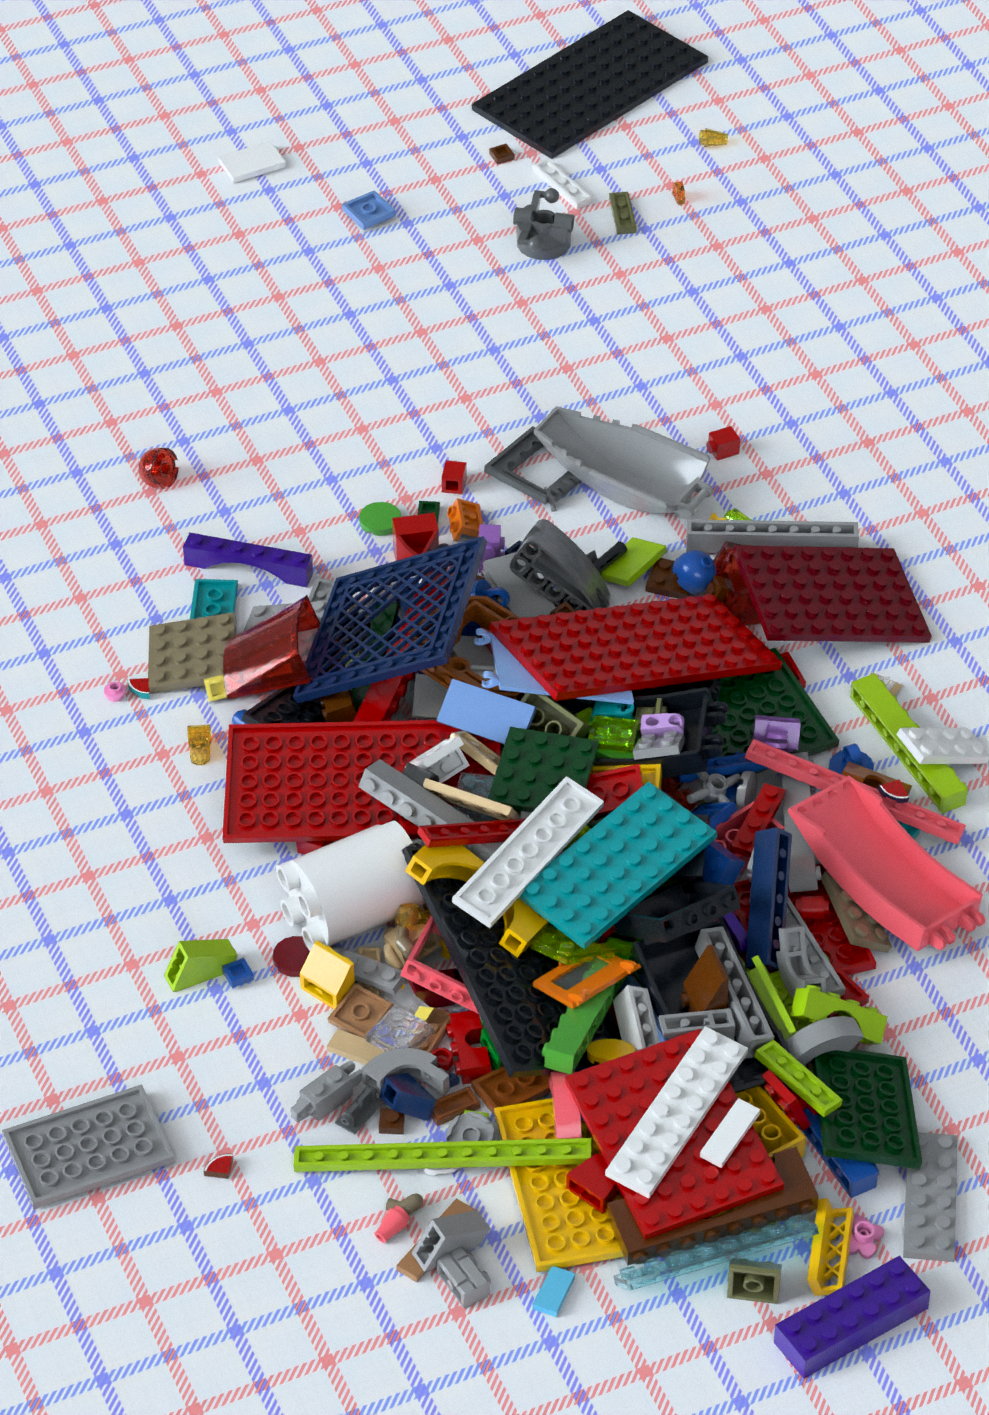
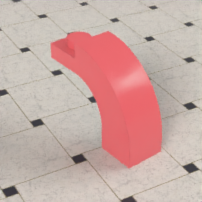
(566, 1113)

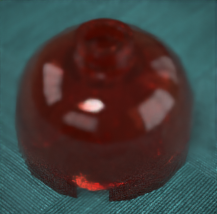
(158, 467)

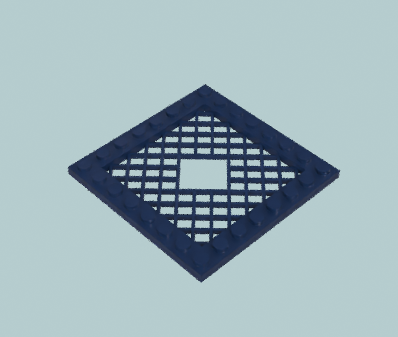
(465, 563)

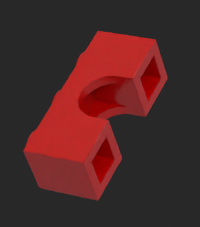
(466, 1031)

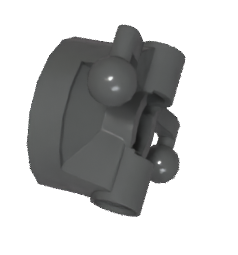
(542, 232)

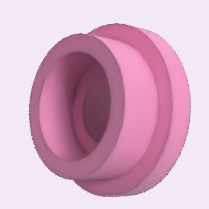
(115, 691)

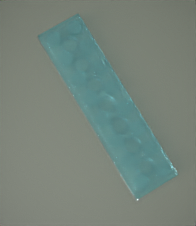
(721, 1252)

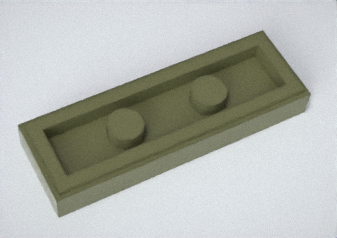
(622, 213)

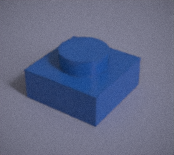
(238, 972)

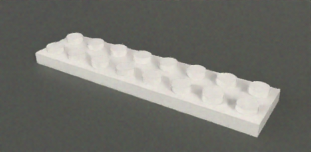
(527, 852)
(676, 1112)

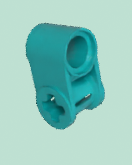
(612, 709)

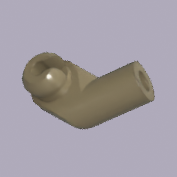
(403, 941)
(409, 1204)

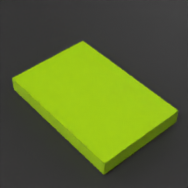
(635, 562)

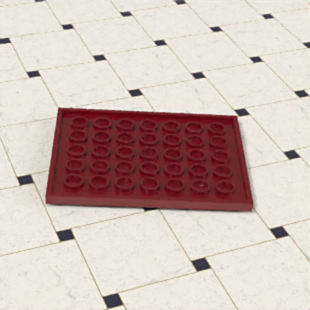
(831, 594)

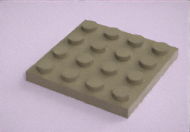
(188, 651)

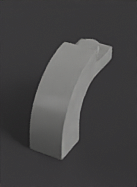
(793, 961)
(823, 1036)
(416, 1062)

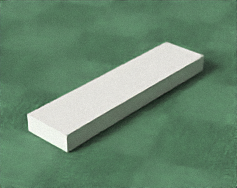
(562, 183)

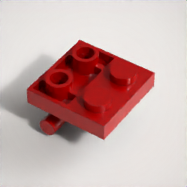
(787, 1100)

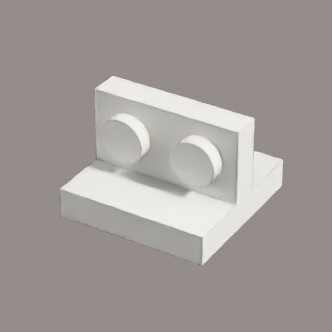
(443, 759)

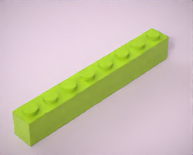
(887, 718)

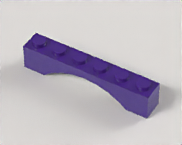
(287, 565)

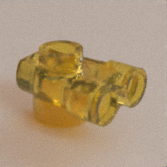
(411, 915)

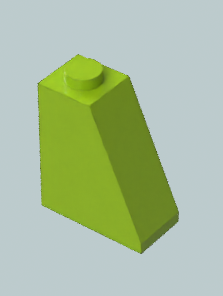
(198, 961)

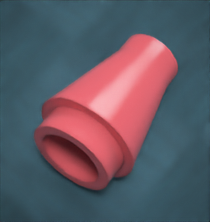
(393, 1223)

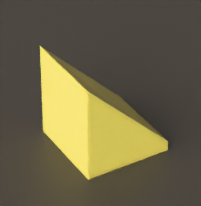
(423, 1012)

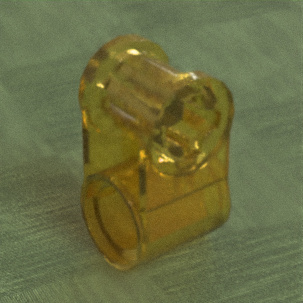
(199, 743)

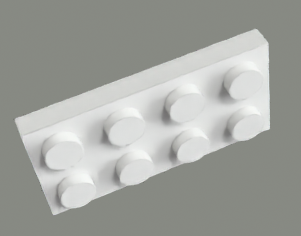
(943, 745)

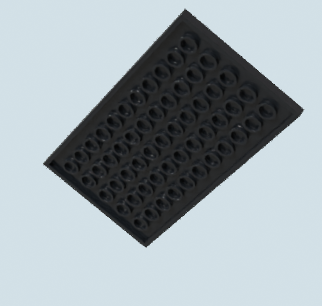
(589, 84)
(501, 984)

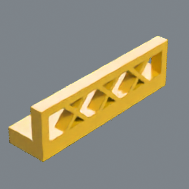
(821, 1246)

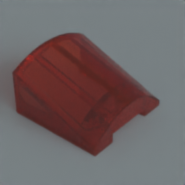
(268, 652)

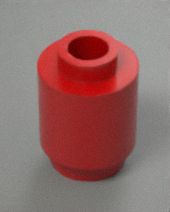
(812, 907)

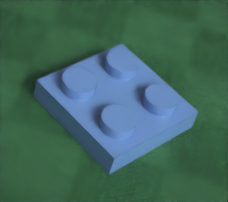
(368, 210)

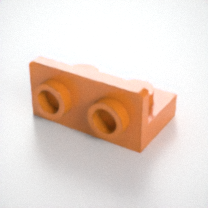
(464, 518)

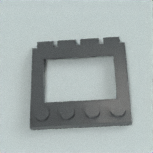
(513, 456)

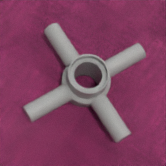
(713, 788)

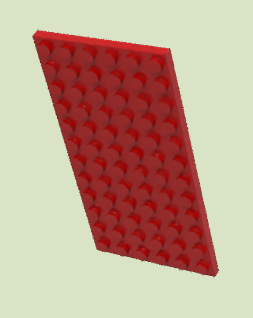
(634, 646)
(305, 777)

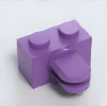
(777, 732)

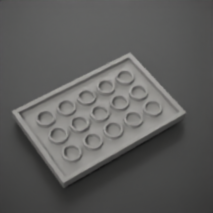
(88, 1146)

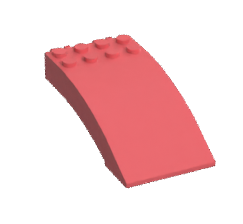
(885, 866)

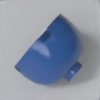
(694, 571)

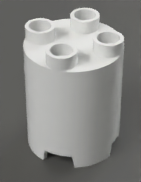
(348, 885)

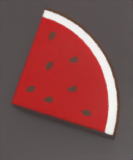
(219, 1166)

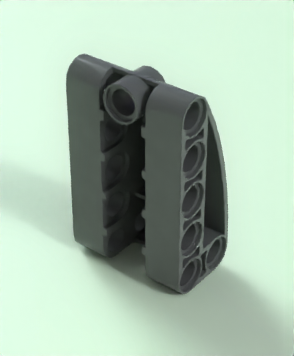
(562, 566)

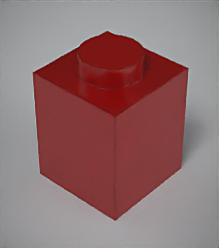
(723, 443)
(454, 477)

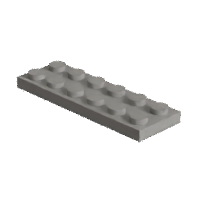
(932, 1200)

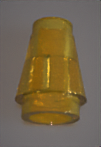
(712, 138)

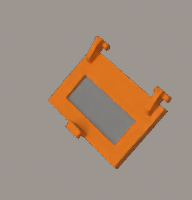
(582, 981)

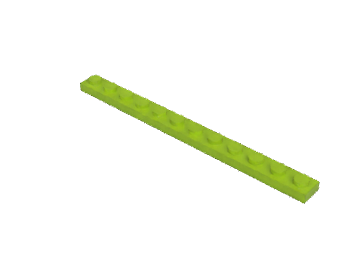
(442, 1154)

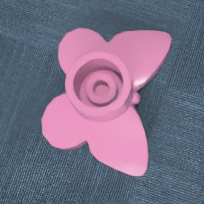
(864, 1236)

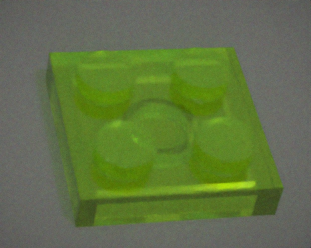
(614, 733)

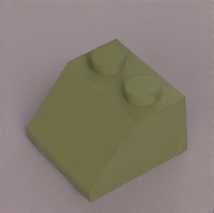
(754, 1281)

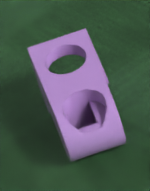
(662, 723)

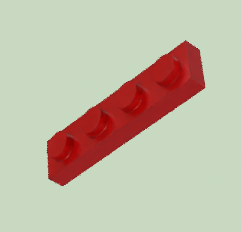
(758, 818)

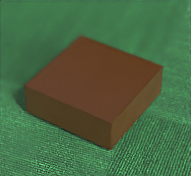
(501, 153)

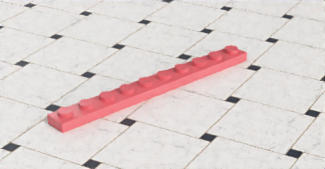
(822, 778)

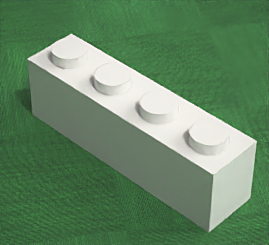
(636, 1017)

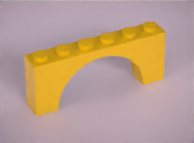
(459, 863)

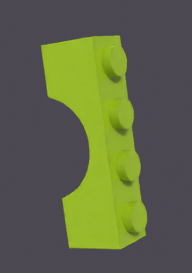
(813, 1005)

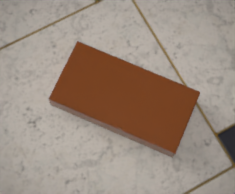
(454, 1104)

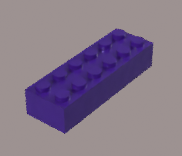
(851, 1316)

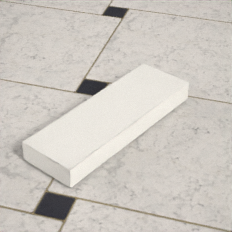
(729, 1133)

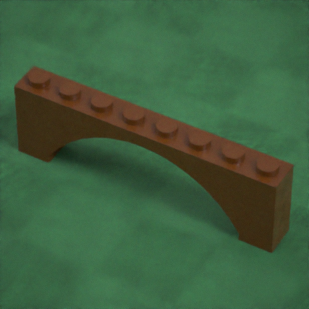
(796, 1198)

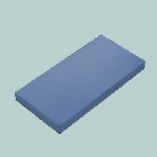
(483, 712)

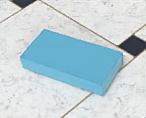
(553, 1291)

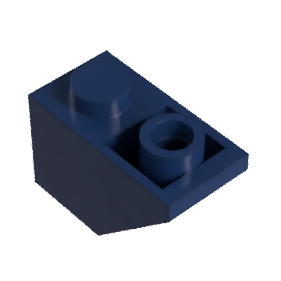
(407, 1096)

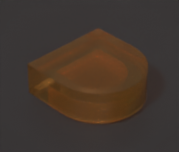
(679, 192)

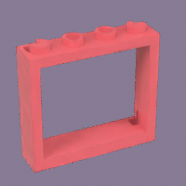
(431, 978)

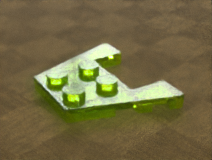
(563, 949)

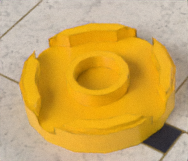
(607, 1050)

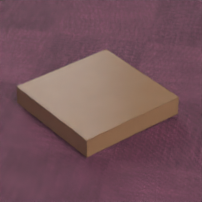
(359, 1011)

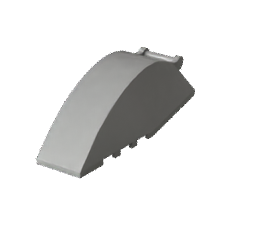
(627, 462)

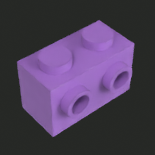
(495, 543)

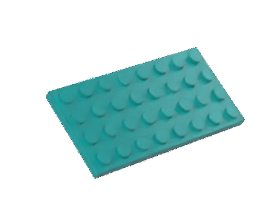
(617, 864)

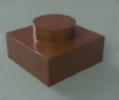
(717, 588)
(391, 1122)

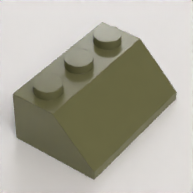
(555, 717)

